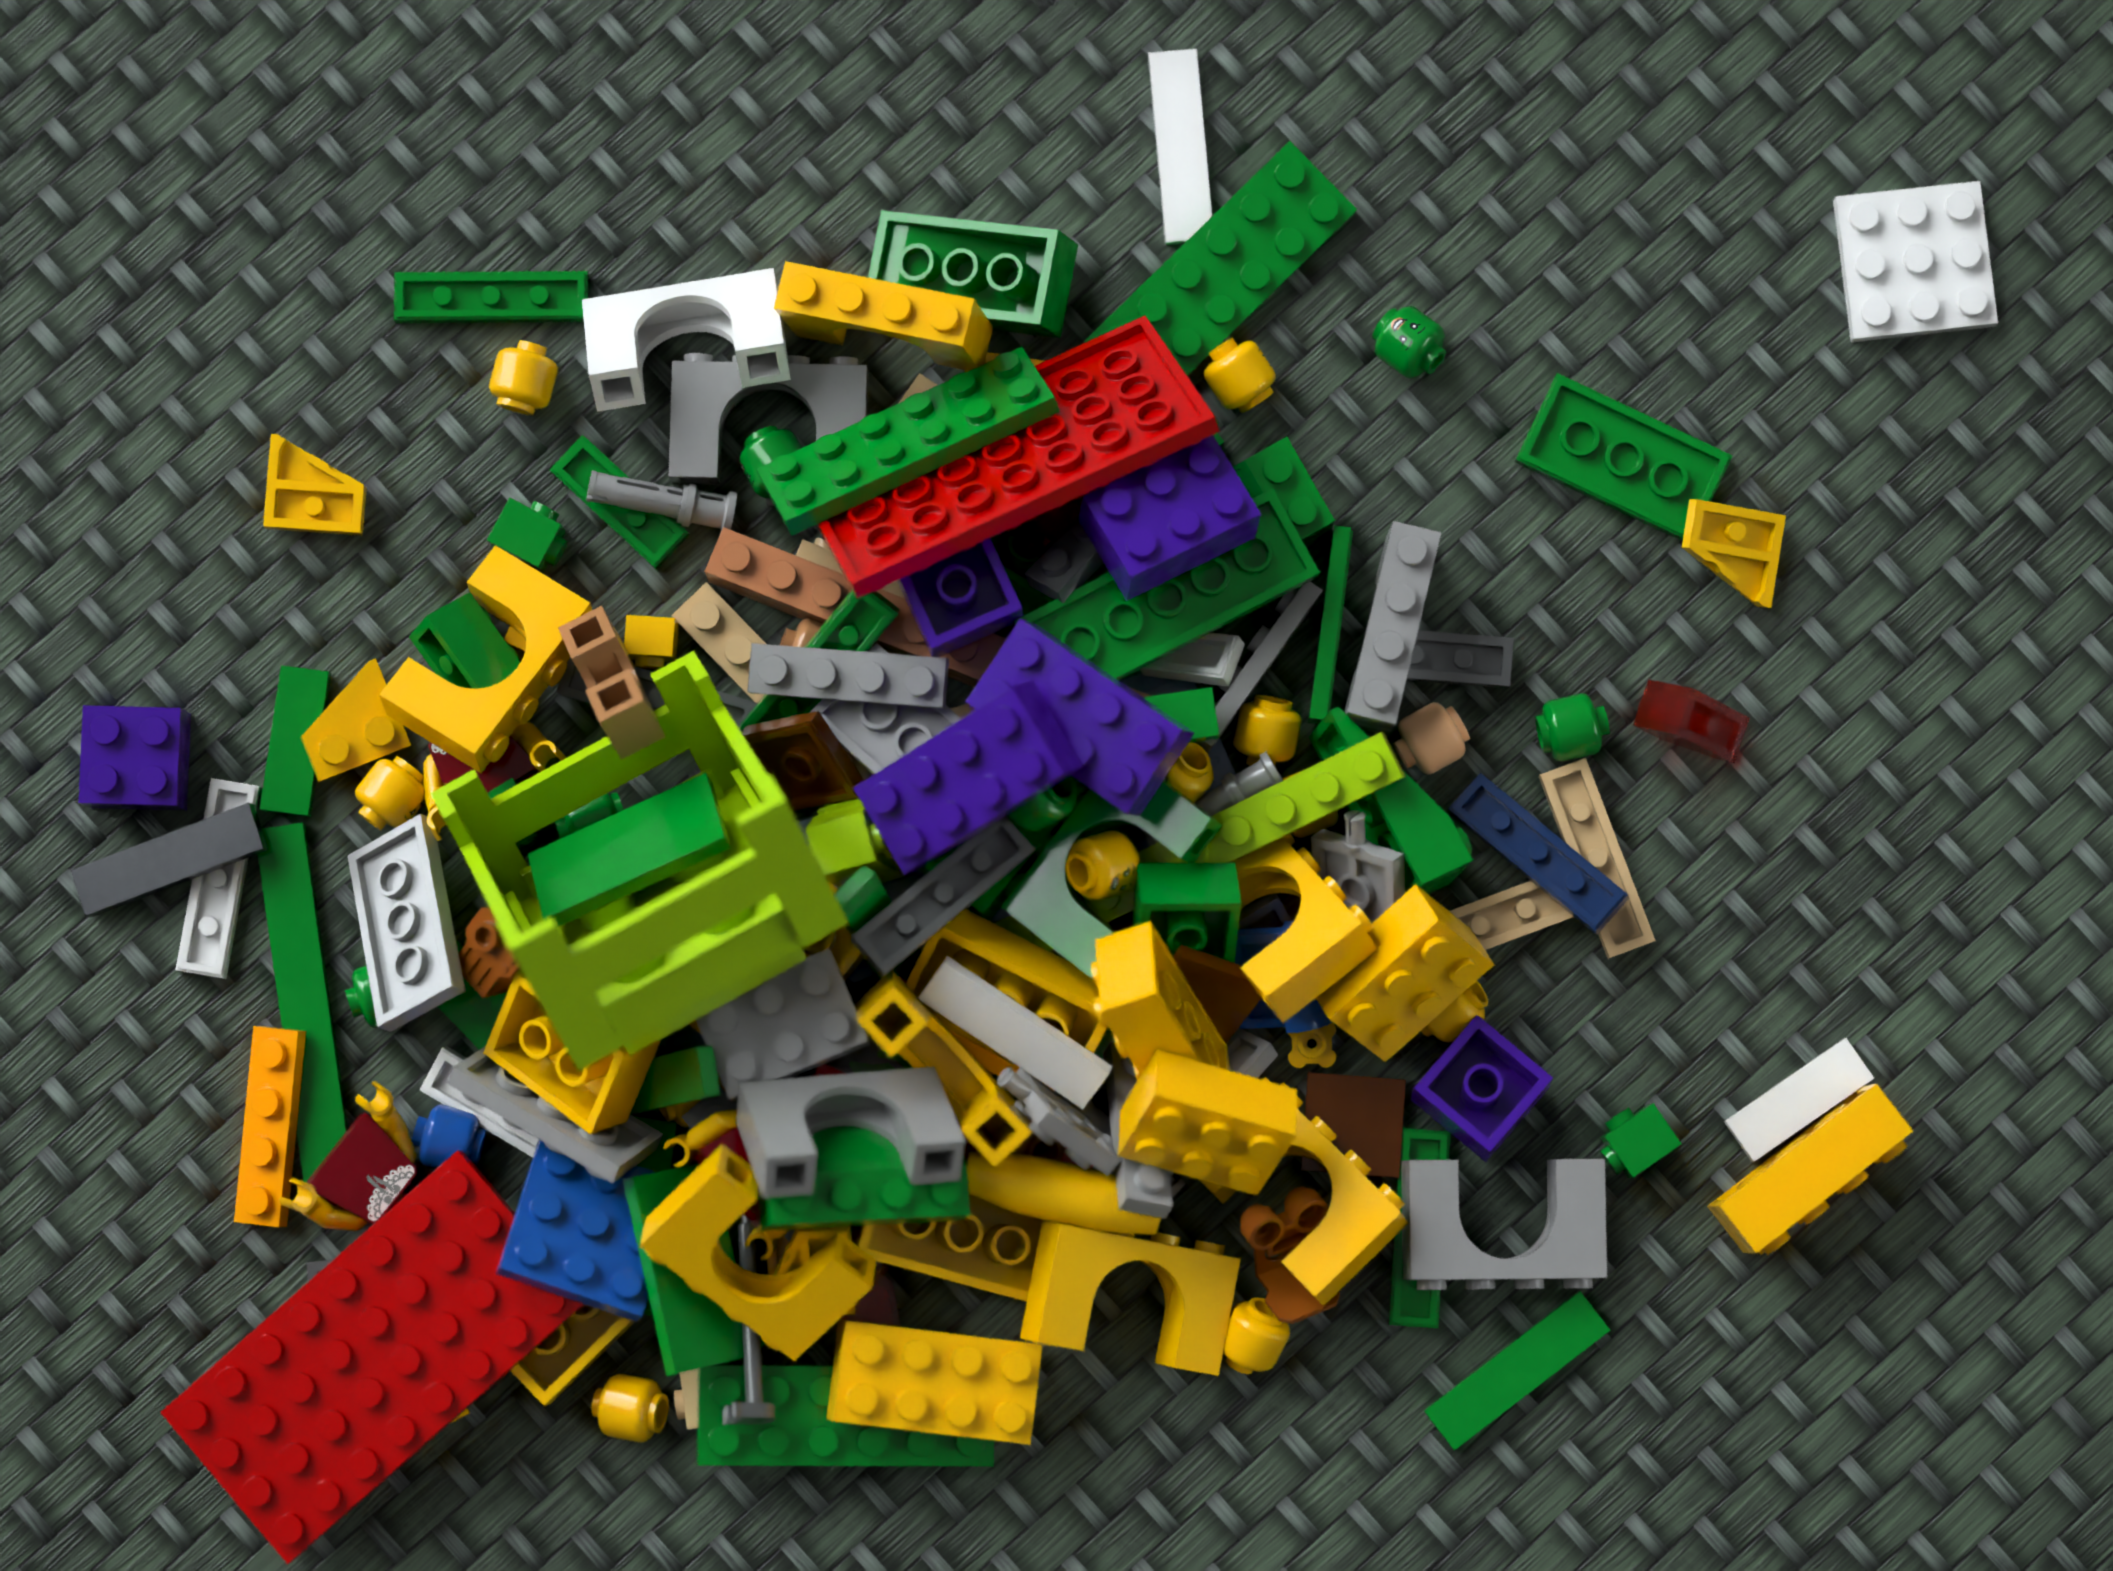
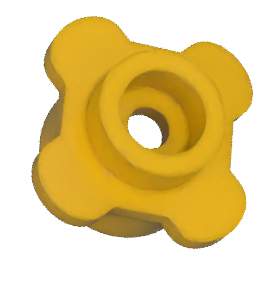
(1321, 1054)

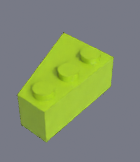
(847, 839)

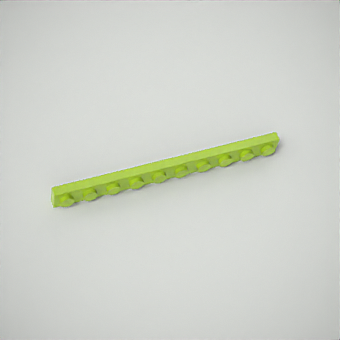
(1268, 816)

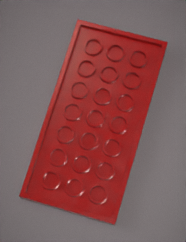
(1119, 411)
(367, 1360)

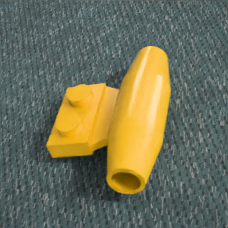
(1054, 1193)

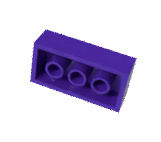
(1113, 730)
(968, 776)

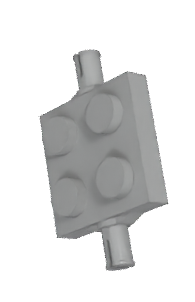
(1364, 871)
(1060, 1120)

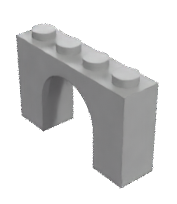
(708, 390)
(1392, 627)
(898, 1104)
(1568, 1248)

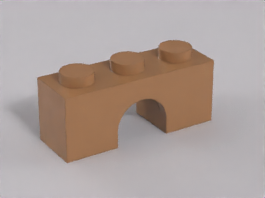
(611, 682)

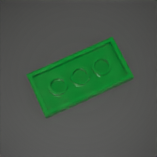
(1621, 456)
(629, 850)
(688, 1324)

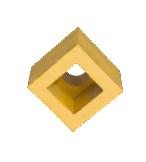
(651, 640)

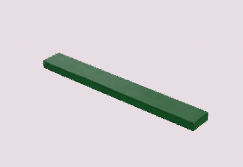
(303, 988)

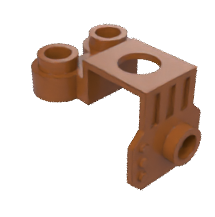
(486, 957)
(1281, 1233)

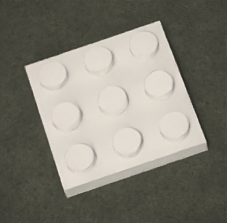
(1915, 261)

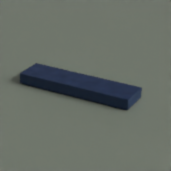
(1538, 853)

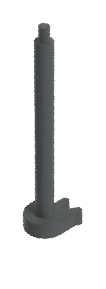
(753, 1410)

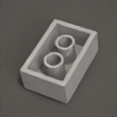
(784, 1025)

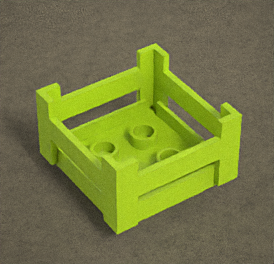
(678, 943)

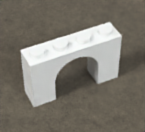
(630, 324)

